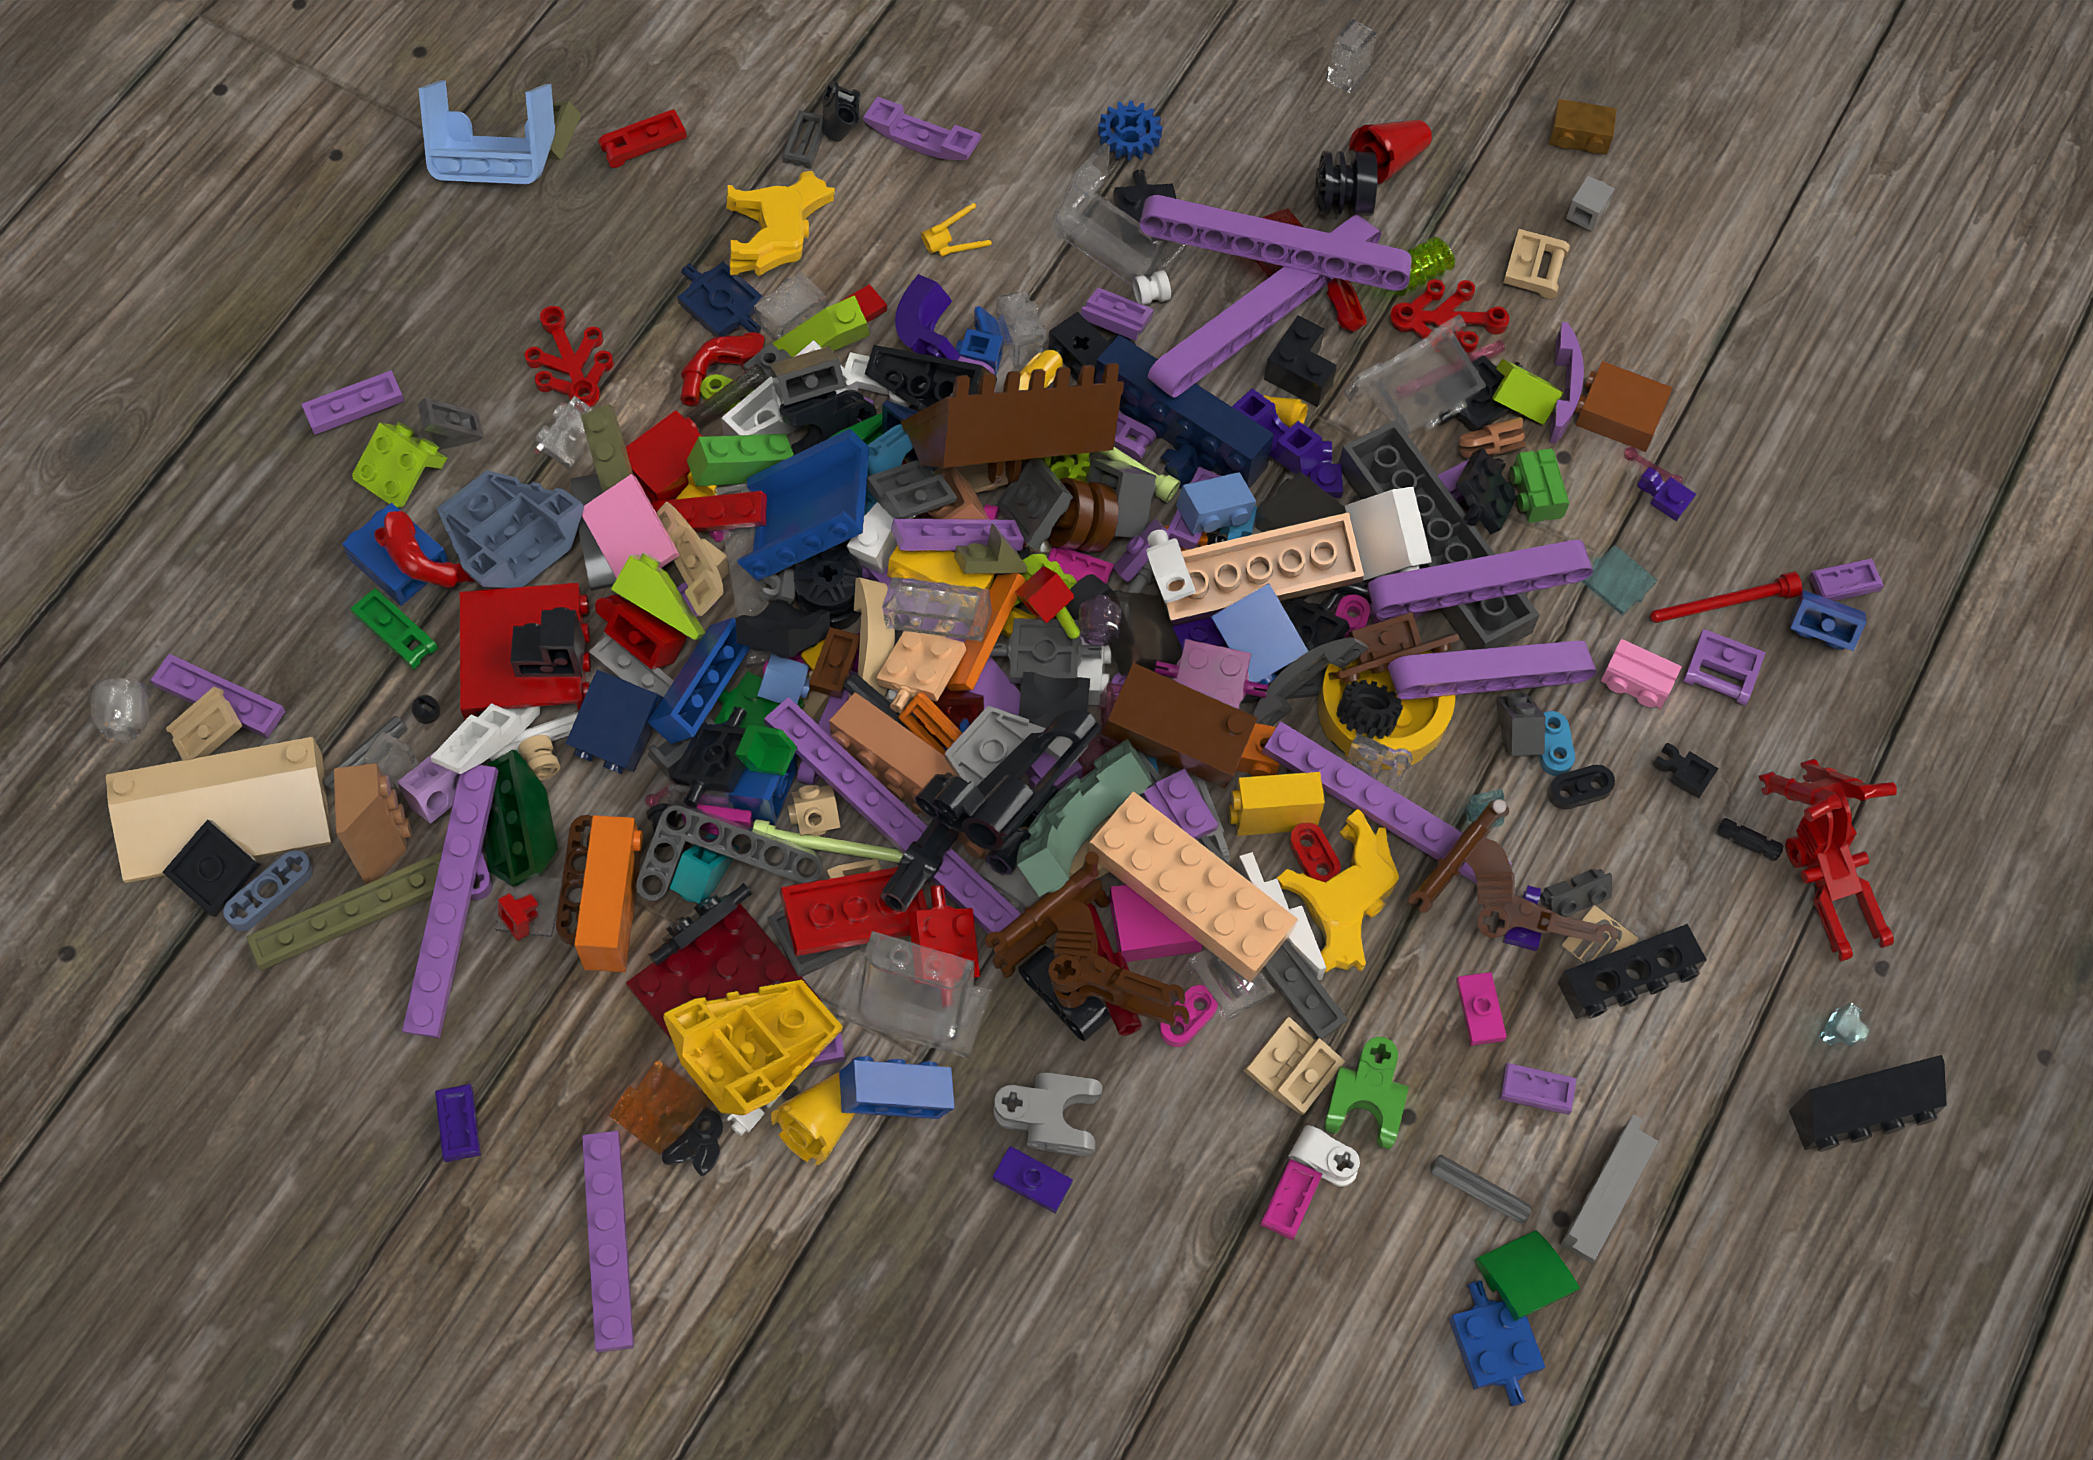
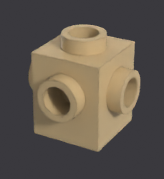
(814, 810)

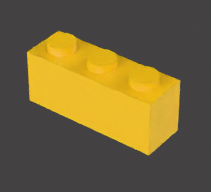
(934, 567)

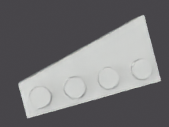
(760, 409)

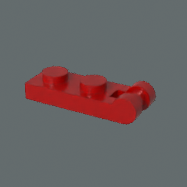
(642, 137)

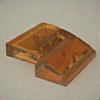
(659, 1107)

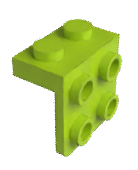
(395, 462)

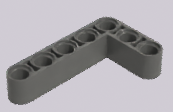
(721, 844)

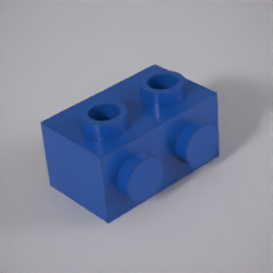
(1827, 620)

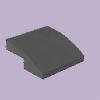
(910, 490)

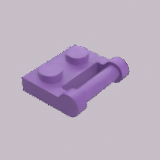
(1727, 658)

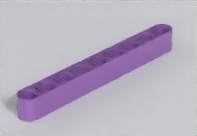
(1276, 242)

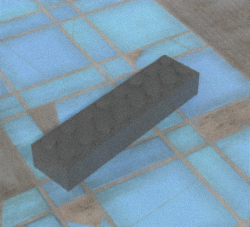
(1391, 461)

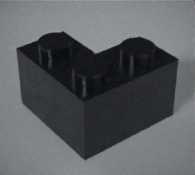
(1297, 366)
(549, 648)

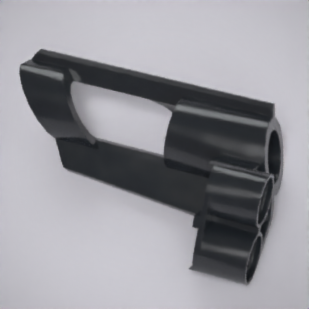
(1001, 800)

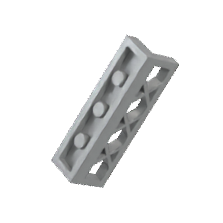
(1609, 1191)

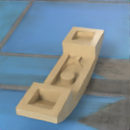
(694, 561)
(875, 638)

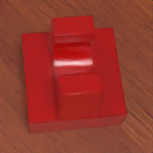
(517, 914)

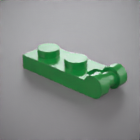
(393, 628)

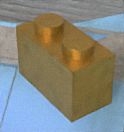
(1582, 126)

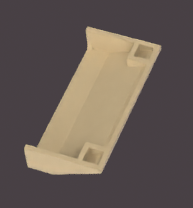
(259, 795)

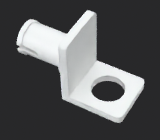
(1168, 565)

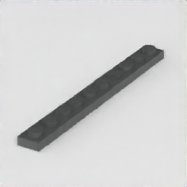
(1289, 971)

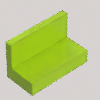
(1526, 392)

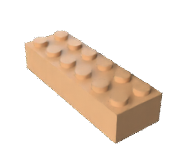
(1290, 559)
(1192, 886)

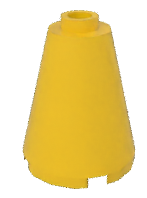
(813, 1120)

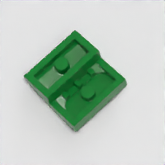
(1527, 1274)

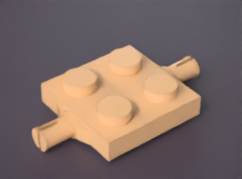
(920, 665)

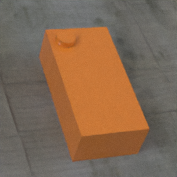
(609, 893)

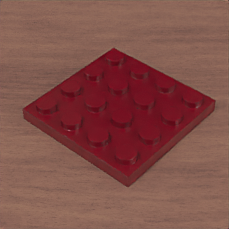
(720, 961)

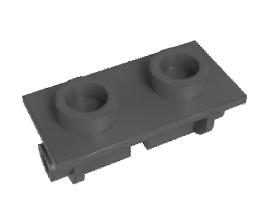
(1588, 889)

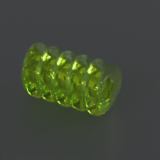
(1428, 260)

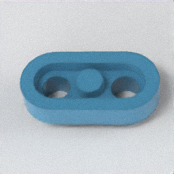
(1558, 741)

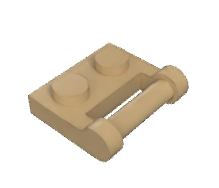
(1526, 260)

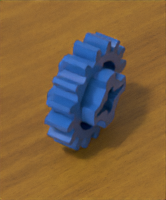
(1130, 130)

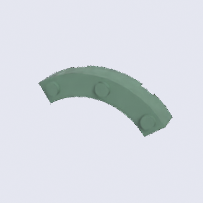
(1075, 813)

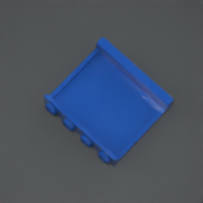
(810, 504)

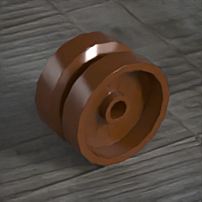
(1089, 519)

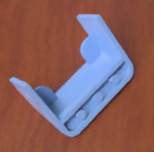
(459, 156)

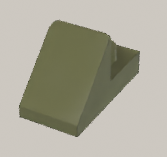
(994, 557)

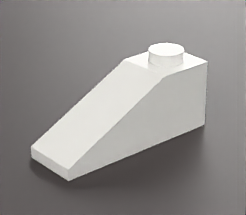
(877, 540)

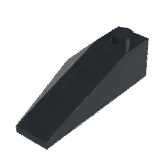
(920, 377)

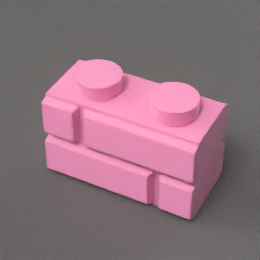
(1640, 674)

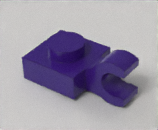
(1328, 475)
(1669, 496)
(1522, 936)

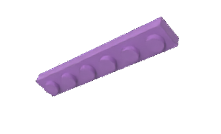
(608, 1242)

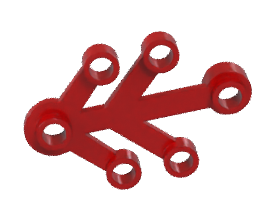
(1445, 312)
(569, 363)

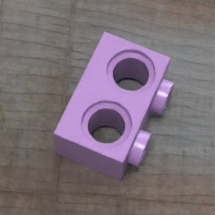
(429, 789)

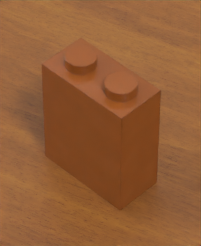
(1622, 405)

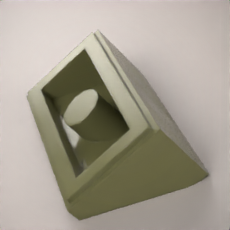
(566, 120)

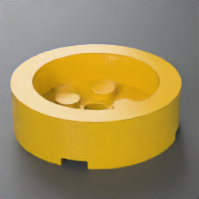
(1418, 726)

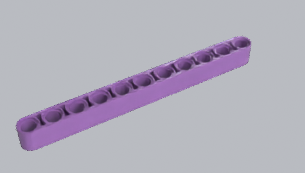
(1246, 319)

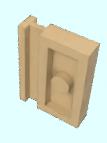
(204, 725)

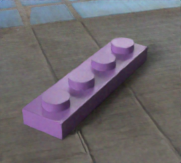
(949, 533)
(192, 682)

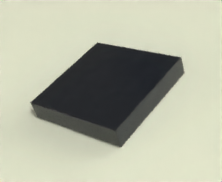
(211, 868)

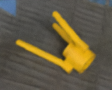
(938, 236)

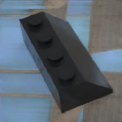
(1871, 1104)

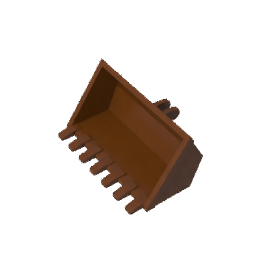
(1018, 422)

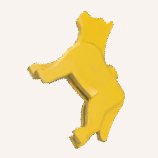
(781, 222)
(1349, 896)

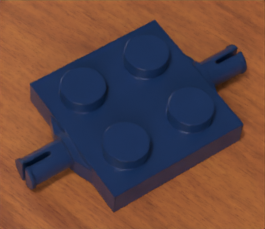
(720, 300)

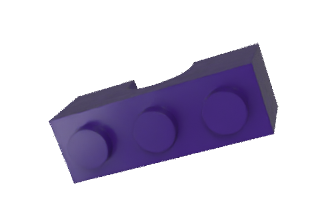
(1293, 447)

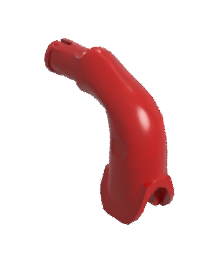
(715, 351)
(404, 550)

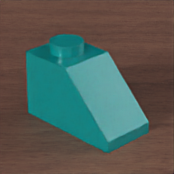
(700, 872)

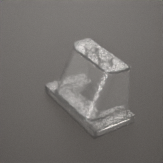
(1422, 380)
(915, 995)

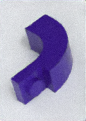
(917, 316)

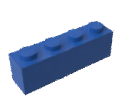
(699, 683)

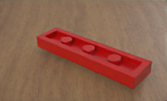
(721, 511)

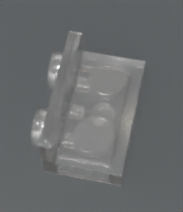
(567, 435)

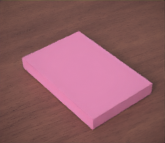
(628, 525)

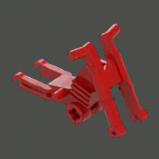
(1825, 842)

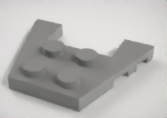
(991, 740)

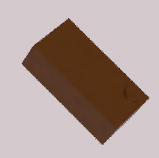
(1179, 725)

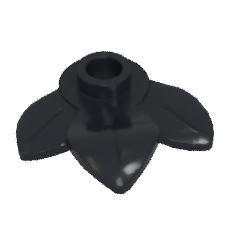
(697, 1145)

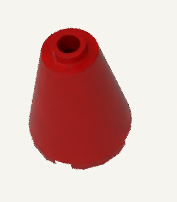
(1393, 144)

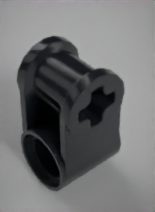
(839, 111)

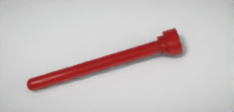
(1785, 586)

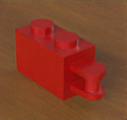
(640, 632)

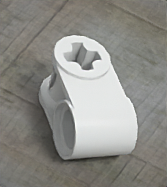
(1323, 1155)

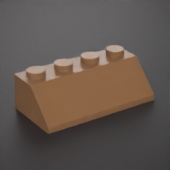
(369, 820)

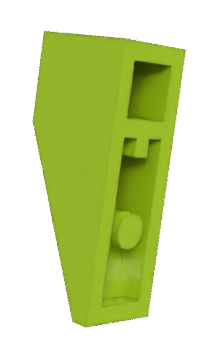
(831, 327)
(655, 592)

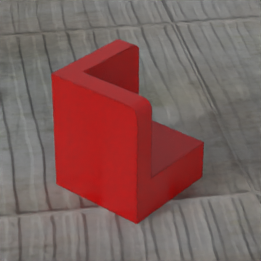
(1044, 594)

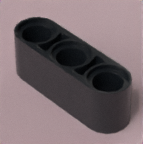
(1080, 1020)

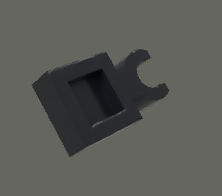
(1689, 772)

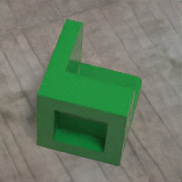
(766, 750)

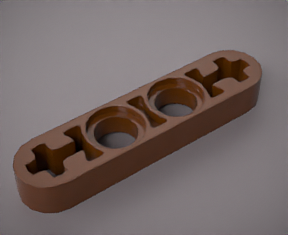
(572, 878)

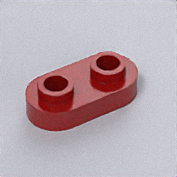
(1347, 304)
(1315, 856)

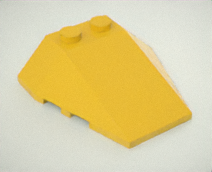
(751, 1043)

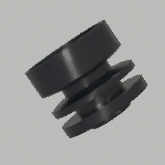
(1347, 183)
(833, 596)

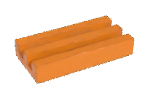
(924, 709)

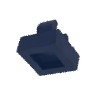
(1181, 464)

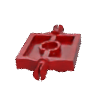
(945, 928)

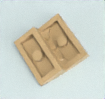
(1294, 1066)

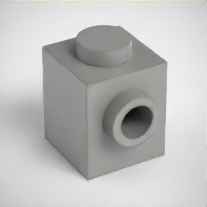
(1590, 203)

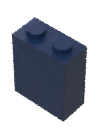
(613, 722)

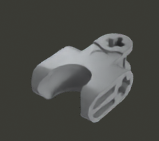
(1041, 1111)

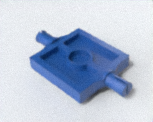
(1495, 1346)

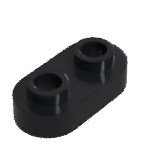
(1579, 786)

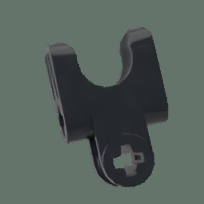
(826, 415)

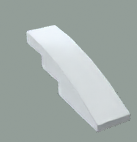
(483, 737)
(1302, 936)

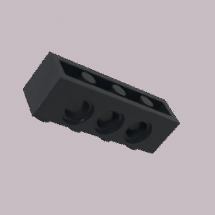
(1675, 946)

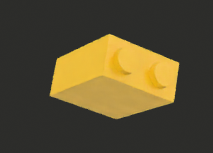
(1276, 803)

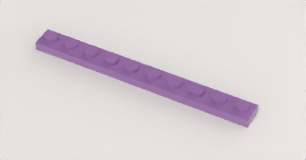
(887, 813)

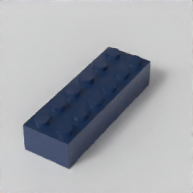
(1221, 434)

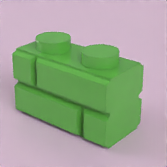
(1539, 485)

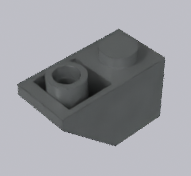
(1521, 724)

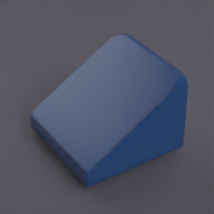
(986, 322)

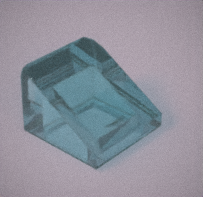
(1478, 803)

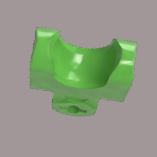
(1370, 1090)

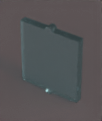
(1619, 580)

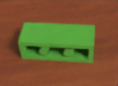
(735, 458)

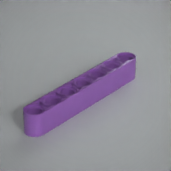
(1480, 579)
(1491, 669)

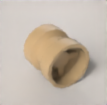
(539, 757)

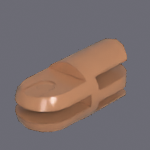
(1494, 438)

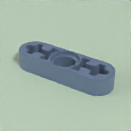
(242, 898)

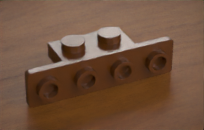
(1387, 642)

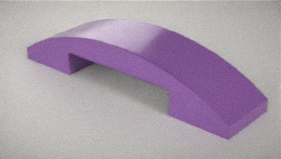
(920, 135)
(1567, 354)

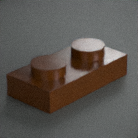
(835, 662)

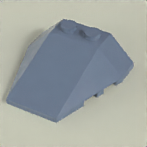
(509, 528)

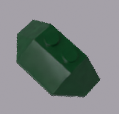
(519, 824)

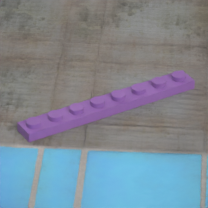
(1365, 794)
(450, 902)

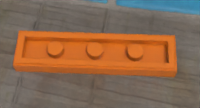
(972, 663)

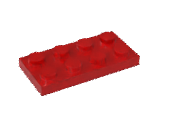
(843, 912)

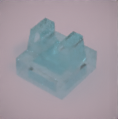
(1845, 1026)

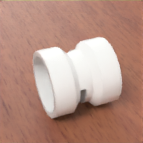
(1152, 288)

